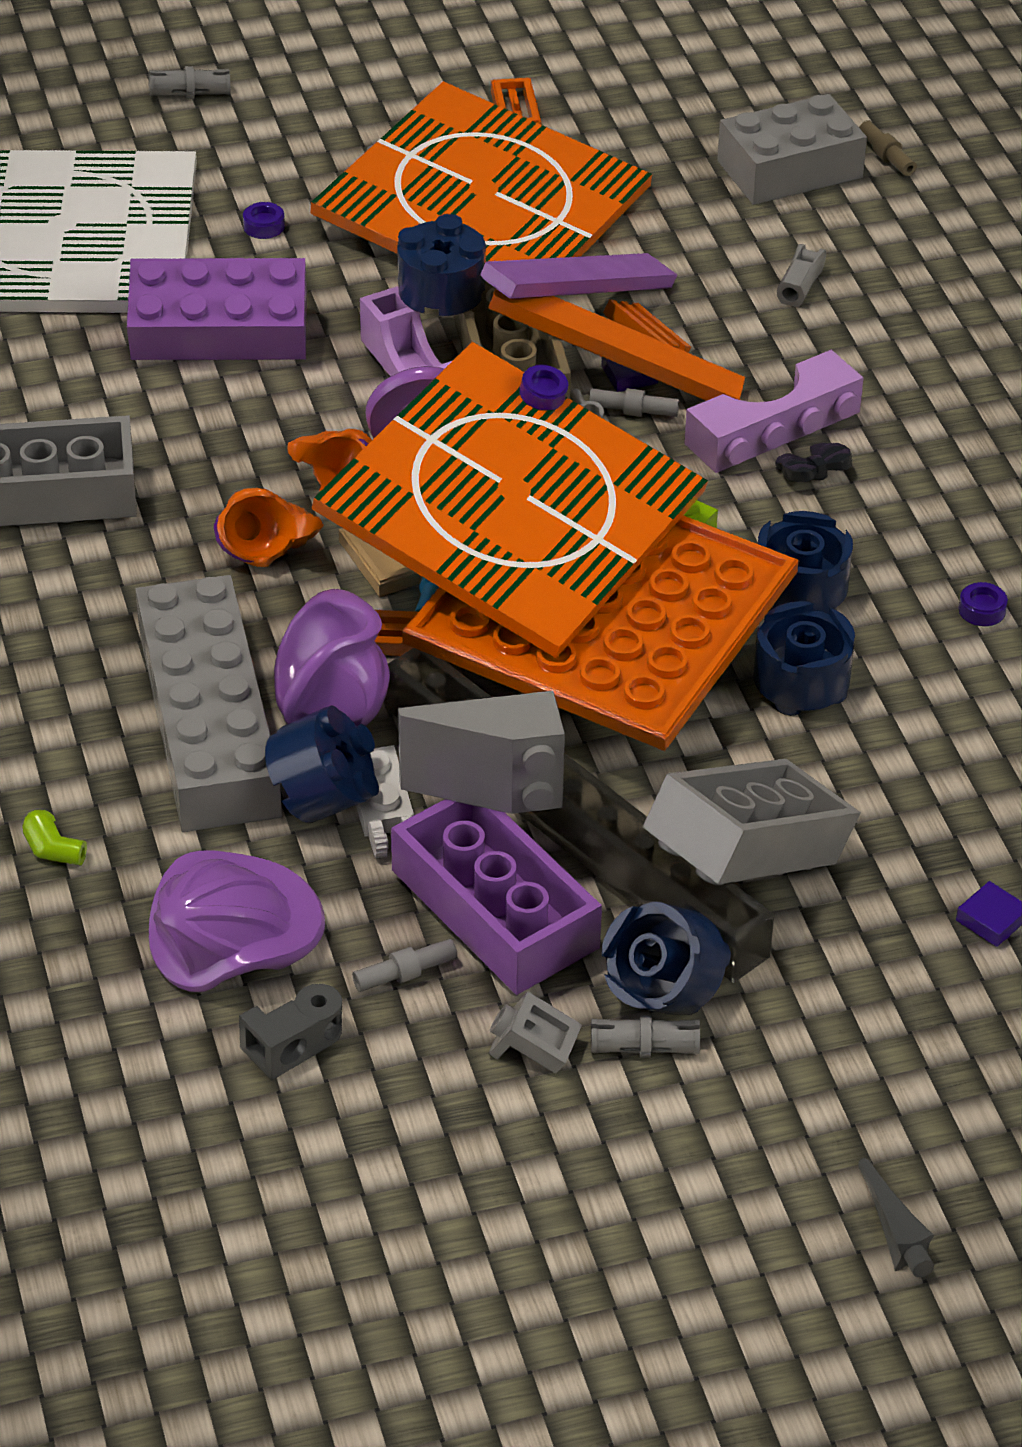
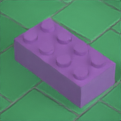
(217, 309)
(496, 891)

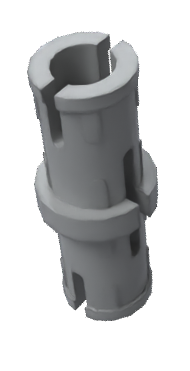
(189, 82)
(645, 1036)

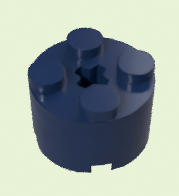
(441, 266)
(822, 556)
(803, 657)
(322, 764)
(664, 958)

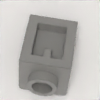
(535, 1031)

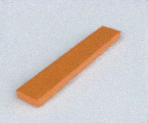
(621, 345)

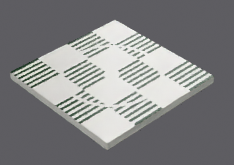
(81, 218)

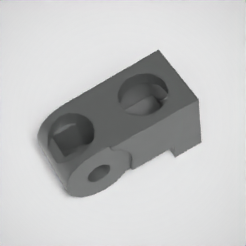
(293, 1030)

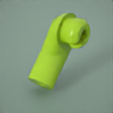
(48, 843)

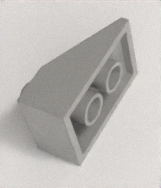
(485, 752)

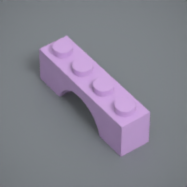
(394, 333)
(734, 430)

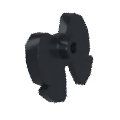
(814, 467)

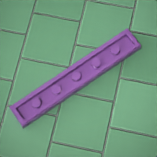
(577, 275)

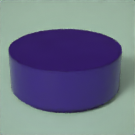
(263, 220)
(543, 387)
(983, 604)

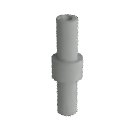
(635, 402)
(404, 965)

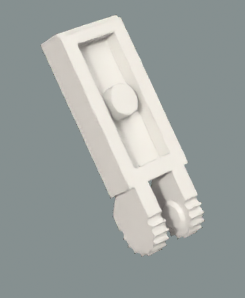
(389, 806)

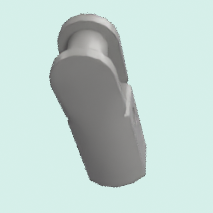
(800, 275)

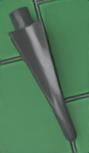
(903, 1231)

